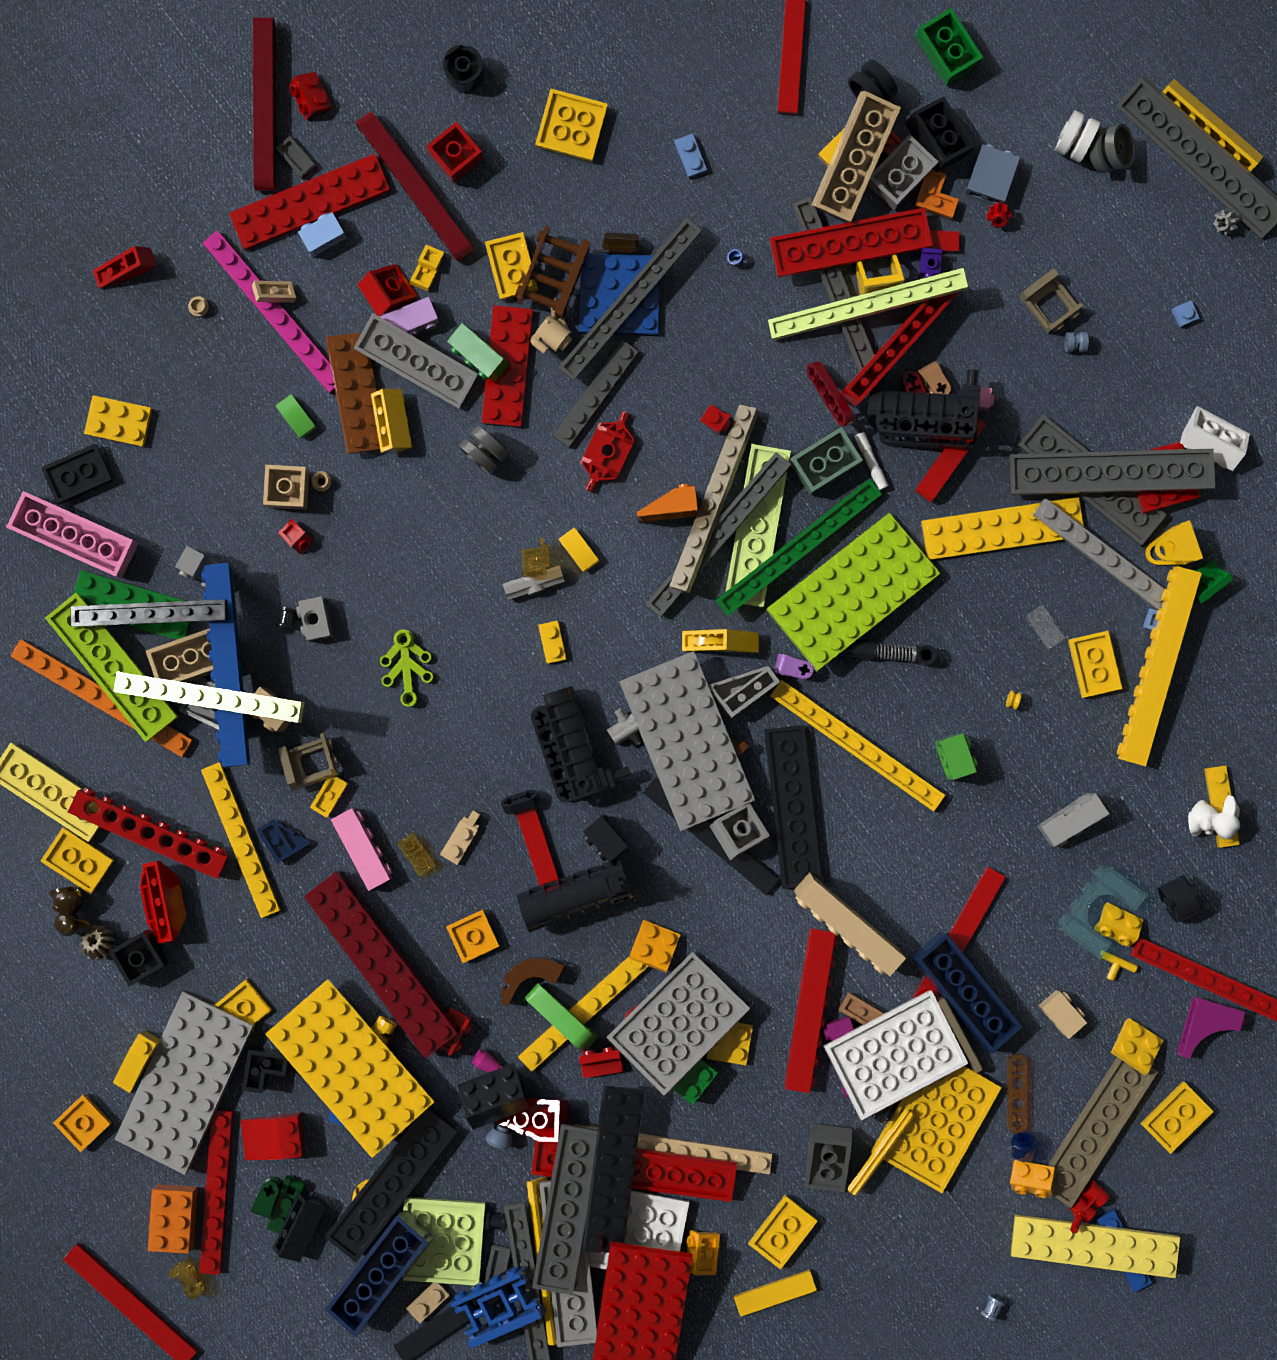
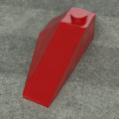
(541, 1120)

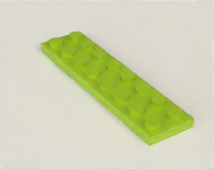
(103, 659)

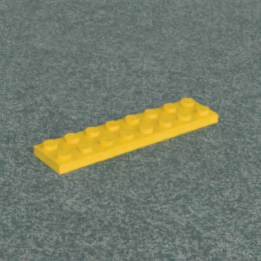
(992, 530)

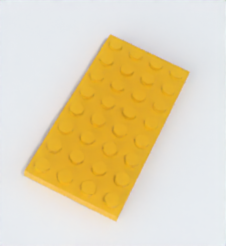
(350, 1068)

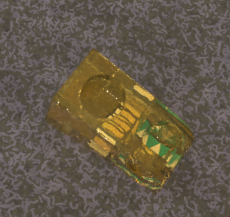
(188, 1277)

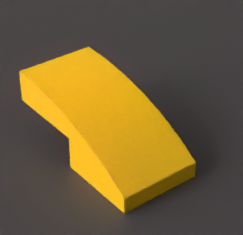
(427, 268)
(579, 550)

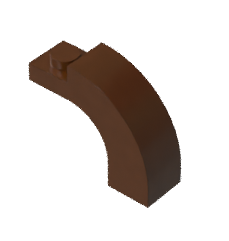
(531, 967)

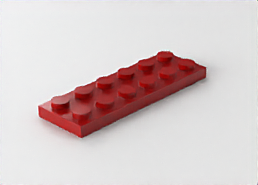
(511, 339)

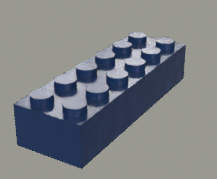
(966, 992)
(380, 1273)

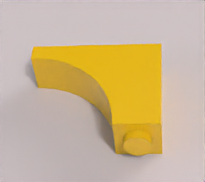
(720, 641)

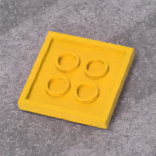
(571, 125)

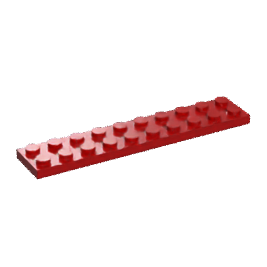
(662, 1172)

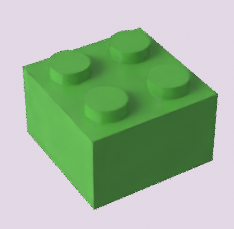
(956, 756)

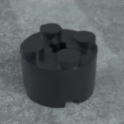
(473, 72)
(1180, 899)

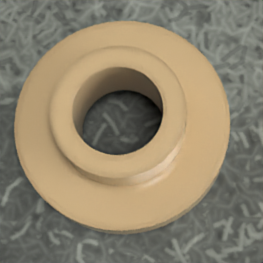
(315, 478)

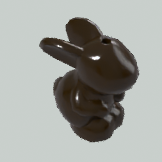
(67, 903)

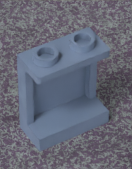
(992, 174)

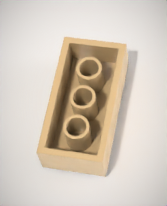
(182, 659)

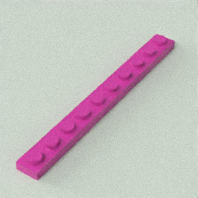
(271, 310)

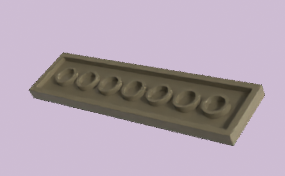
(1097, 1129)

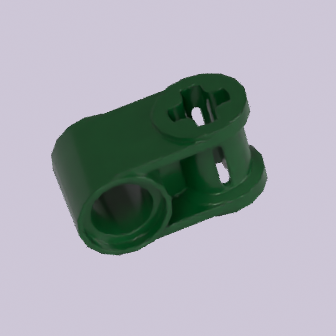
(266, 1199)

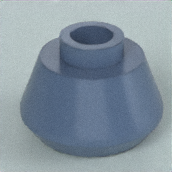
(500, 1137)

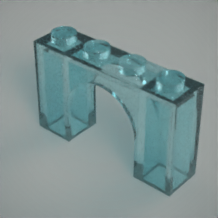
(1076, 923)

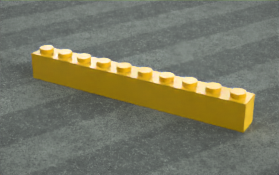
(1159, 665)

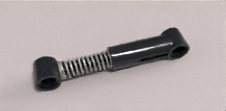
(869, 650)

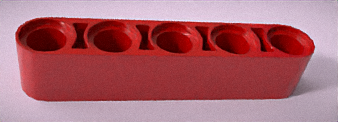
(943, 468)

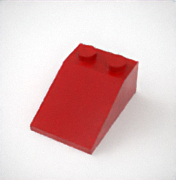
(273, 1137)

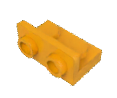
(704, 1252)

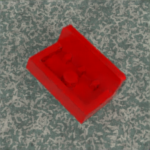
(309, 94)
(464, 1024)
(600, 1063)

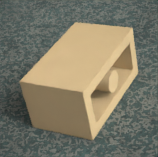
(1062, 1013)

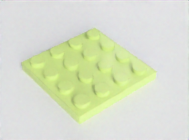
(458, 1240)

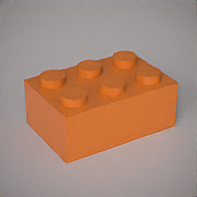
(172, 1218)

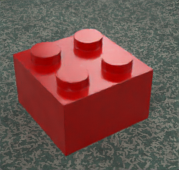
(454, 152)

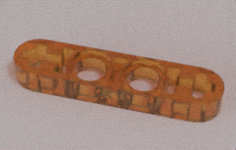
(1013, 1093)

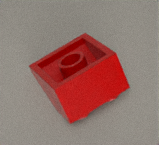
(386, 289)

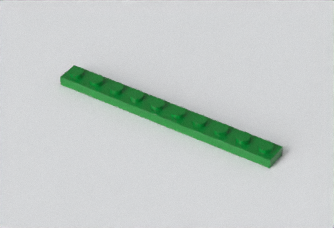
(798, 547)

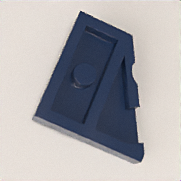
(281, 840)

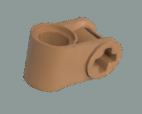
(933, 378)

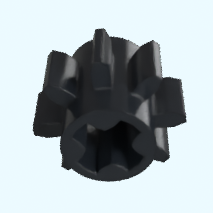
(884, 1114)

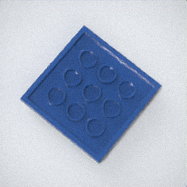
(603, 282)

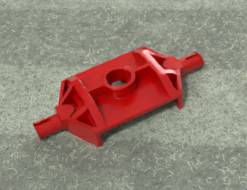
(607, 467)

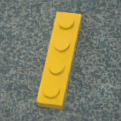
(1218, 790)

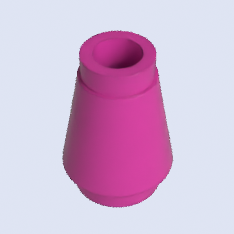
(485, 1061)

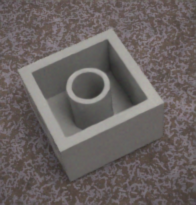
(739, 830)

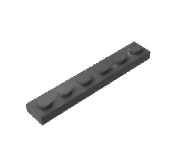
(595, 394)

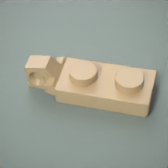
(461, 838)

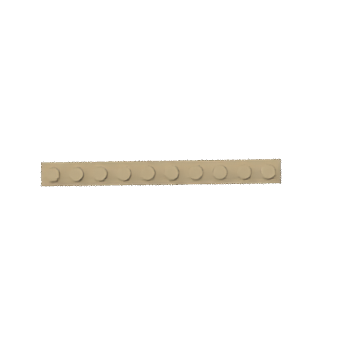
(746, 1159)

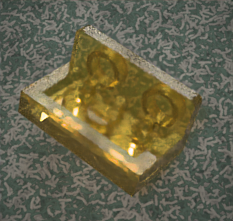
(535, 560)

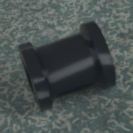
(291, 612)
(495, 1222)

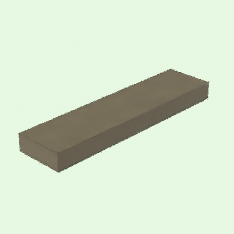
(965, 1046)

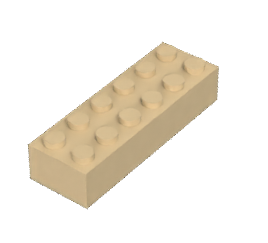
(855, 156)
(849, 924)

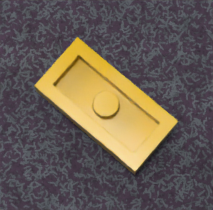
(552, 642)
(329, 796)

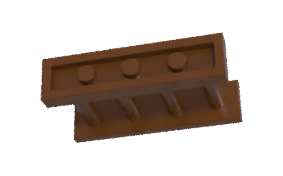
(565, 287)

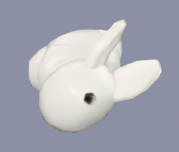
(1207, 819)

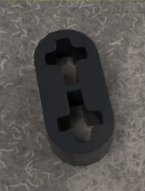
(520, 802)

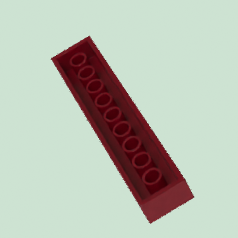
(382, 963)

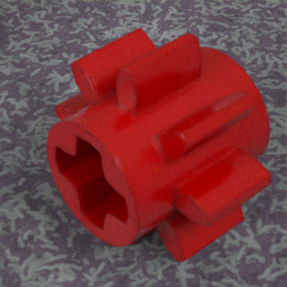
(999, 214)

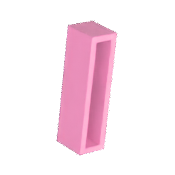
(361, 848)

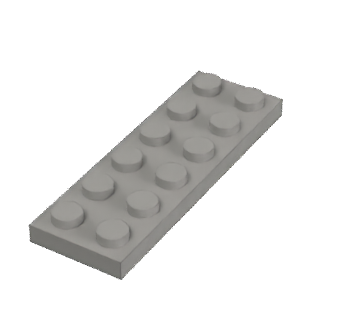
(415, 360)

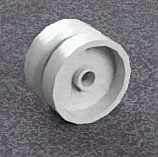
(1078, 137)

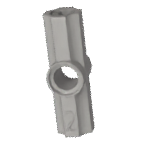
(534, 585)

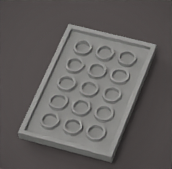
(678, 1023)

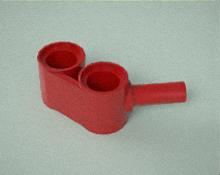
(1083, 1208)

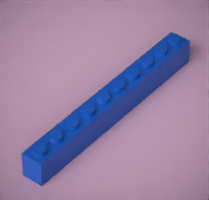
(226, 666)

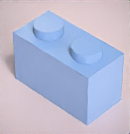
(321, 234)

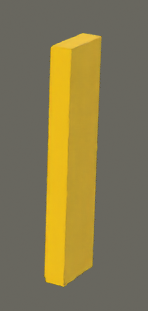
(774, 1293)

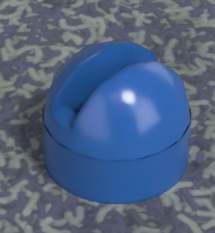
(735, 253)

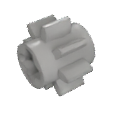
(1226, 221)

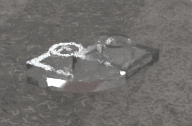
(1045, 627)

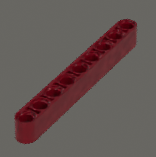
(264, 104)
(414, 186)

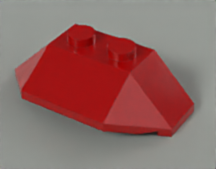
(162, 901)

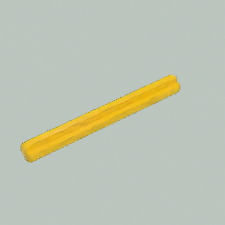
(880, 1152)

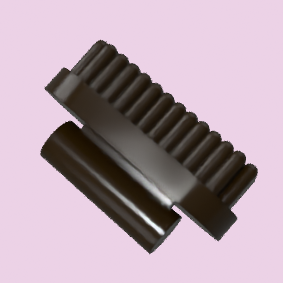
(621, 243)

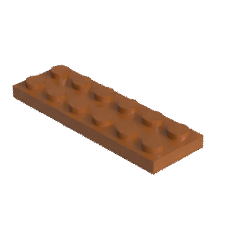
(353, 388)

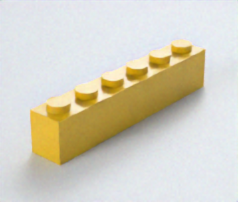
(1213, 125)

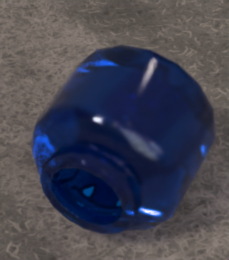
(1023, 1146)

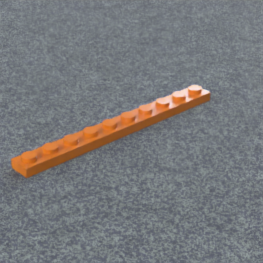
(90, 692)

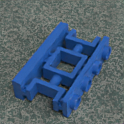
(505, 1321)

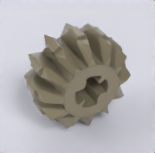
(97, 942)

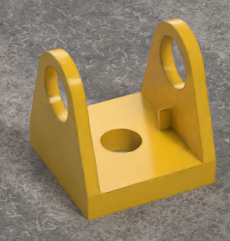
(878, 283)
(1179, 546)

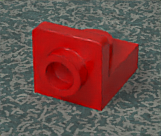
(716, 419)
(295, 536)

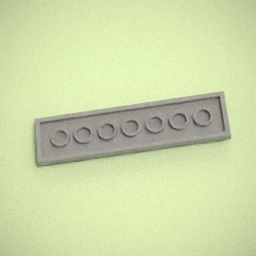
(573, 1313)

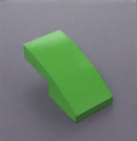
(295, 416)

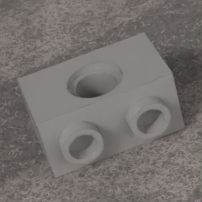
(322, 628)

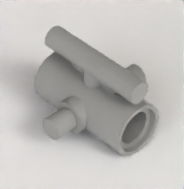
(624, 729)

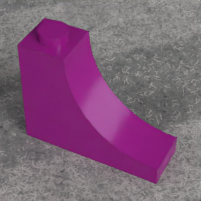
(1207, 1018)

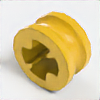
(1013, 700)

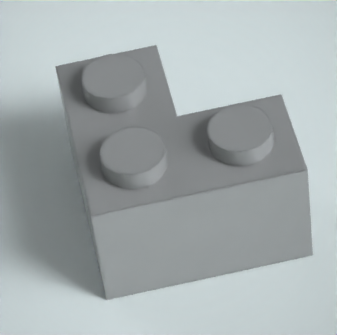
(192, 564)

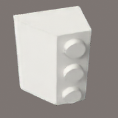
(1209, 432)

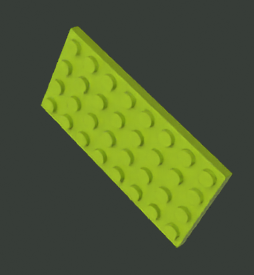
(853, 592)

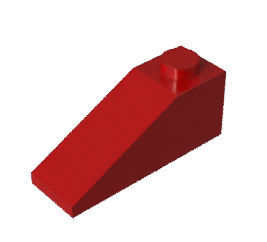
(125, 266)

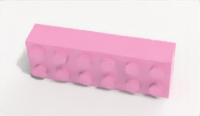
(72, 535)

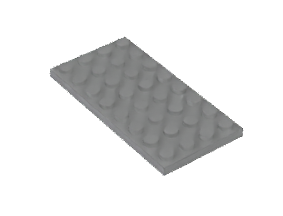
(686, 740)
(184, 1082)

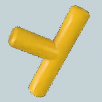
(1117, 963)

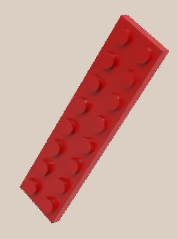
(308, 201)
(850, 242)

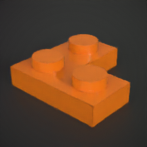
(932, 199)

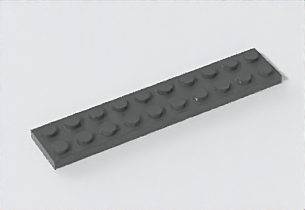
(1201, 155)
(1112, 471)

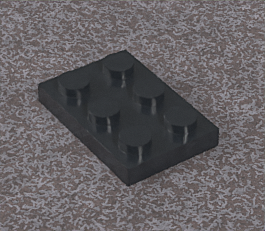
(77, 474)

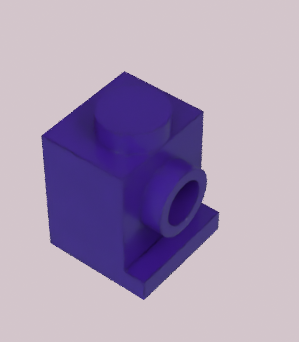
(929, 255)

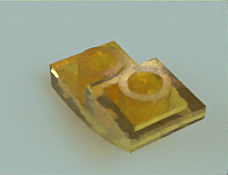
(417, 854)

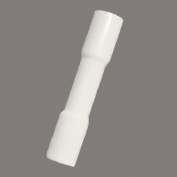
(866, 449)

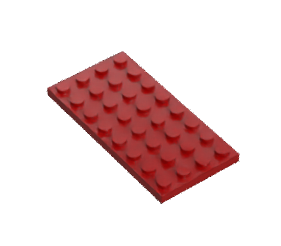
(642, 1303)

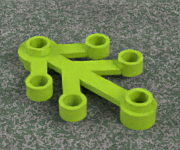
(406, 664)

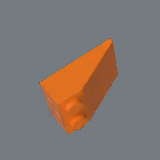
(675, 504)

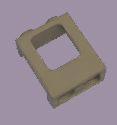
(1040, 289)
(294, 768)

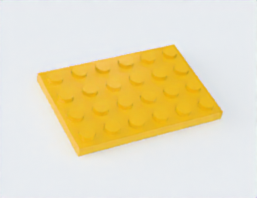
(942, 1125)

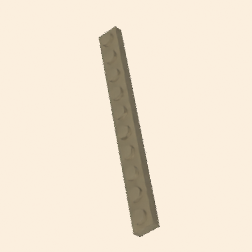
(714, 499)

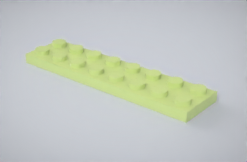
(757, 534)

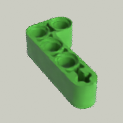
(561, 1018)

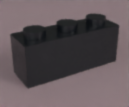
(299, 1227)

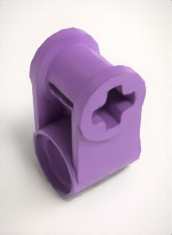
(788, 667)

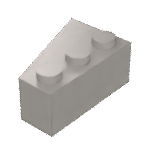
(742, 690)
(1073, 819)

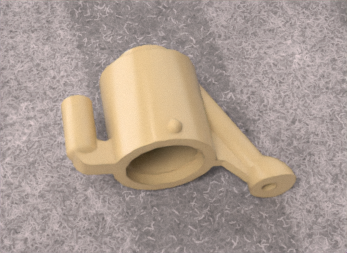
(553, 333)

